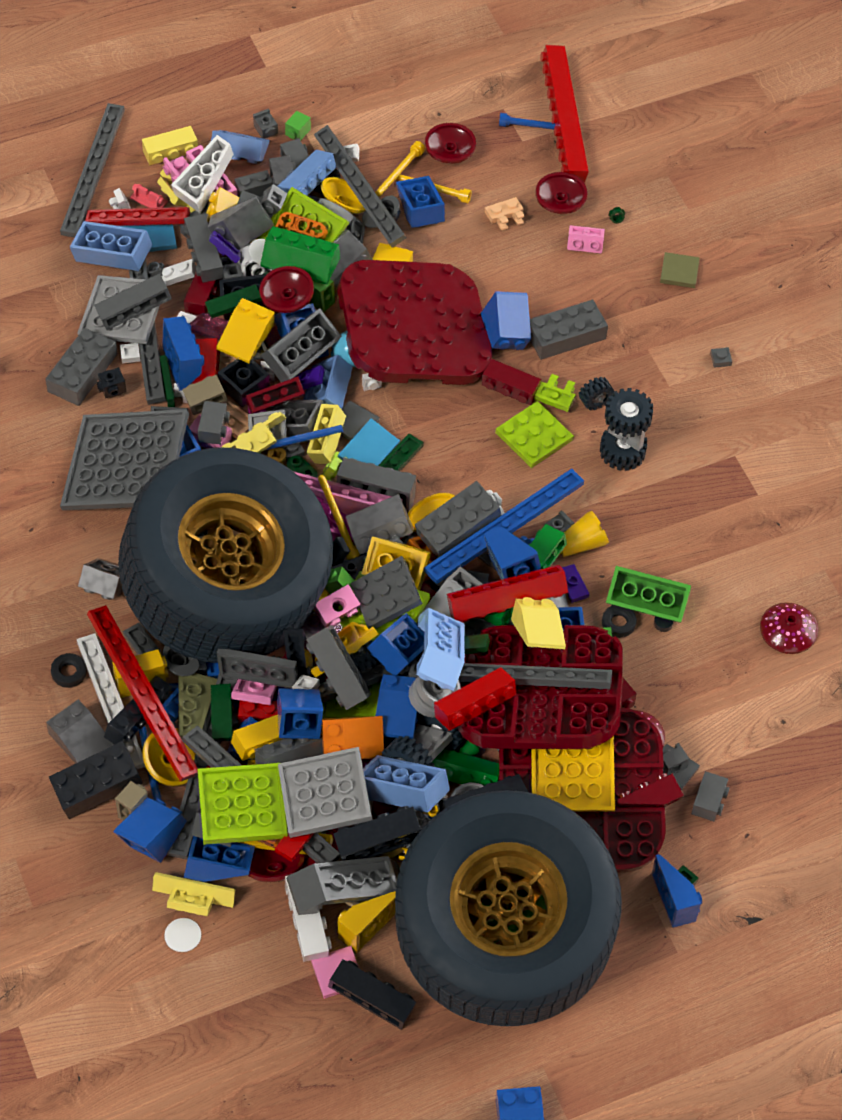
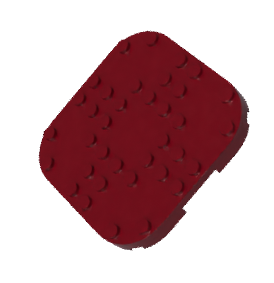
(414, 322)
(550, 714)
(629, 833)

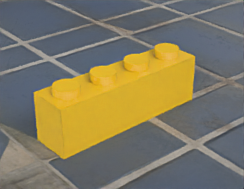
(255, 736)

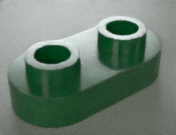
(302, 467)

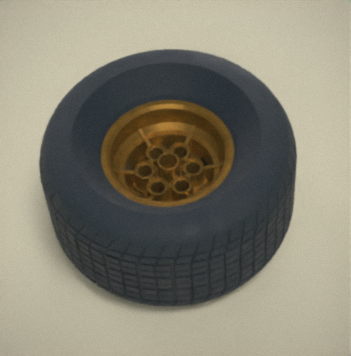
(200, 605)
(487, 840)

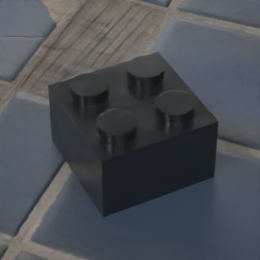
(243, 379)

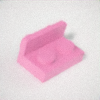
(174, 167)
(585, 239)

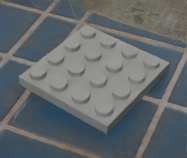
(134, 330)
(324, 792)

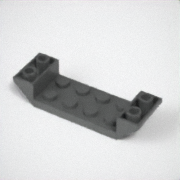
(342, 882)

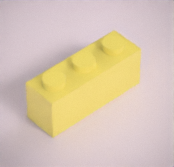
(169, 145)
(323, 448)

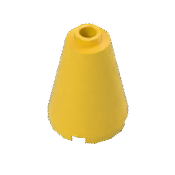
(584, 535)

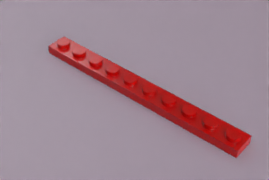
(143, 693)

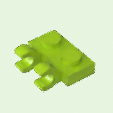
(554, 396)
(331, 469)

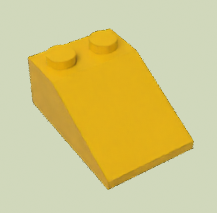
(246, 330)
(385, 551)
(365, 920)

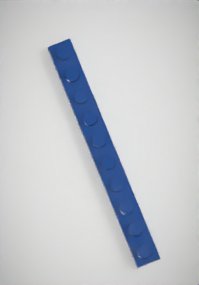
(511, 521)

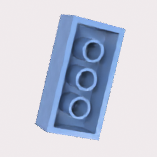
(111, 245)
(405, 783)

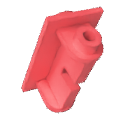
(147, 197)

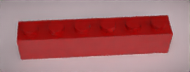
(501, 594)

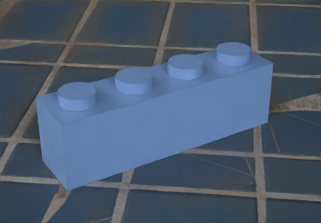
(310, 172)

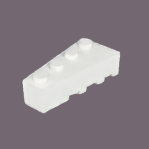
(203, 174)
(310, 932)

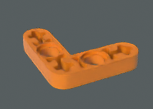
(296, 220)

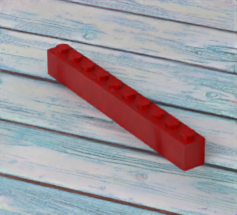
(564, 111)

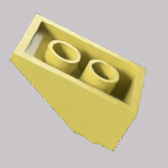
(538, 623)

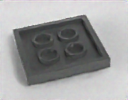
(386, 593)

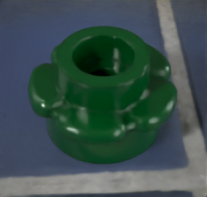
(616, 218)

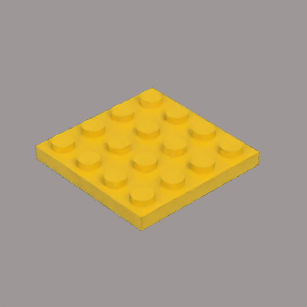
(576, 777)

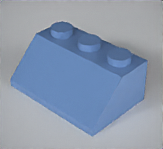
(244, 146)
(335, 382)

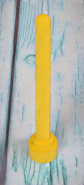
(416, 150)
(463, 195)
(338, 518)

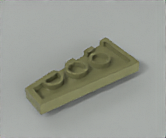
(193, 701)

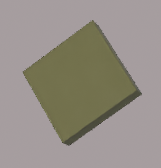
(679, 270)

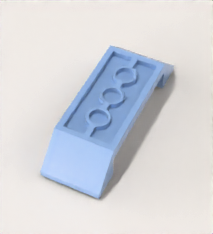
(442, 649)

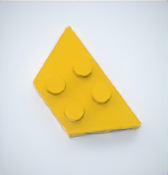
(352, 637)

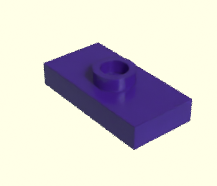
(224, 247)
(311, 377)
(576, 587)

